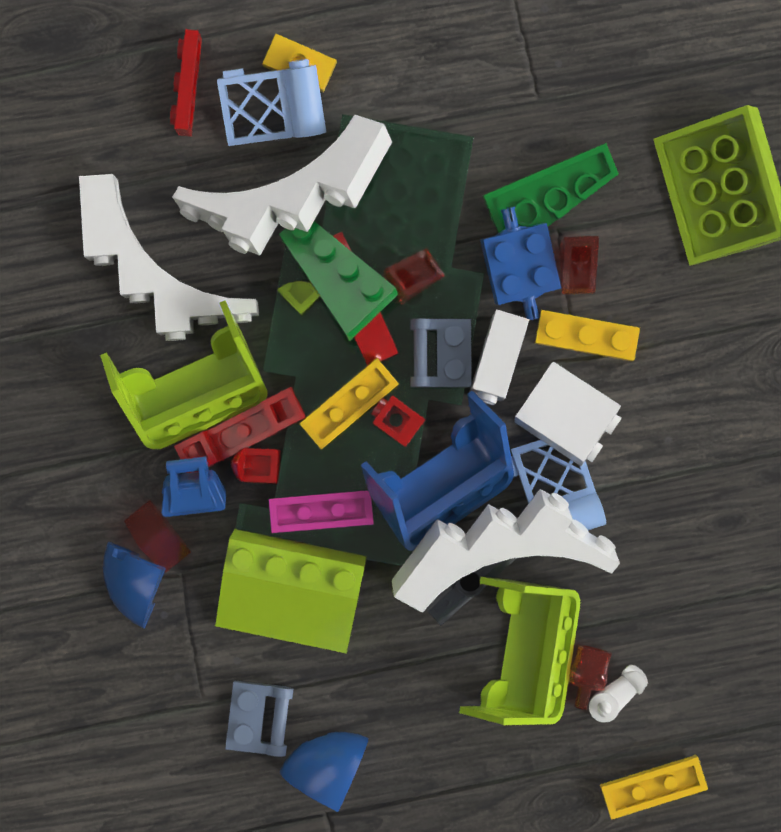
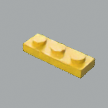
(587, 335)
(349, 403)
(653, 787)

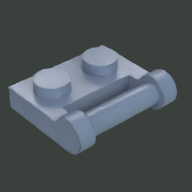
(452, 353)
(248, 715)

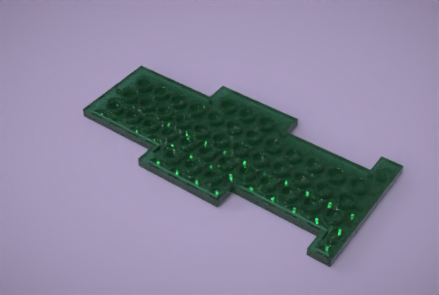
(405, 209)

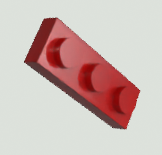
(186, 82)

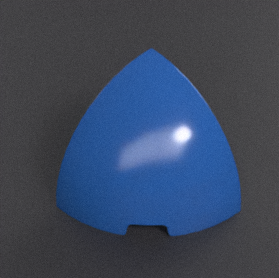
(131, 582)
(325, 766)

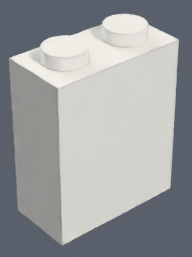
(499, 356)
(568, 414)

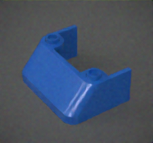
(451, 482)

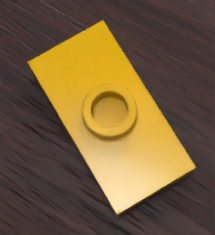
(285, 50)

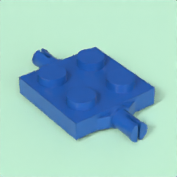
(520, 263)

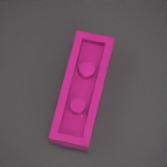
(321, 511)

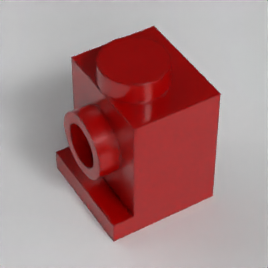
(411, 420)

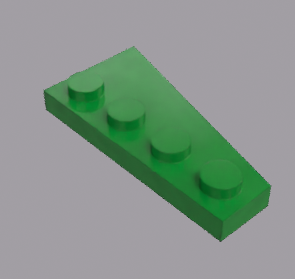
(554, 190)
(341, 279)

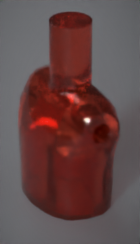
(589, 673)

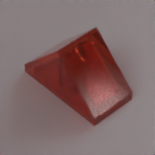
(579, 264)
(413, 275)
(156, 536)

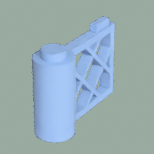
(298, 97)
(583, 504)

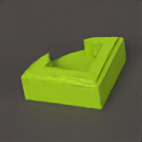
(299, 295)

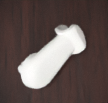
(609, 702)

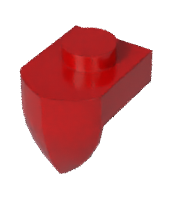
(256, 465)

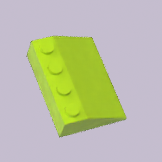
(722, 184)
(289, 590)

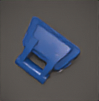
(191, 491)

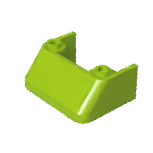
(193, 395)
(535, 654)

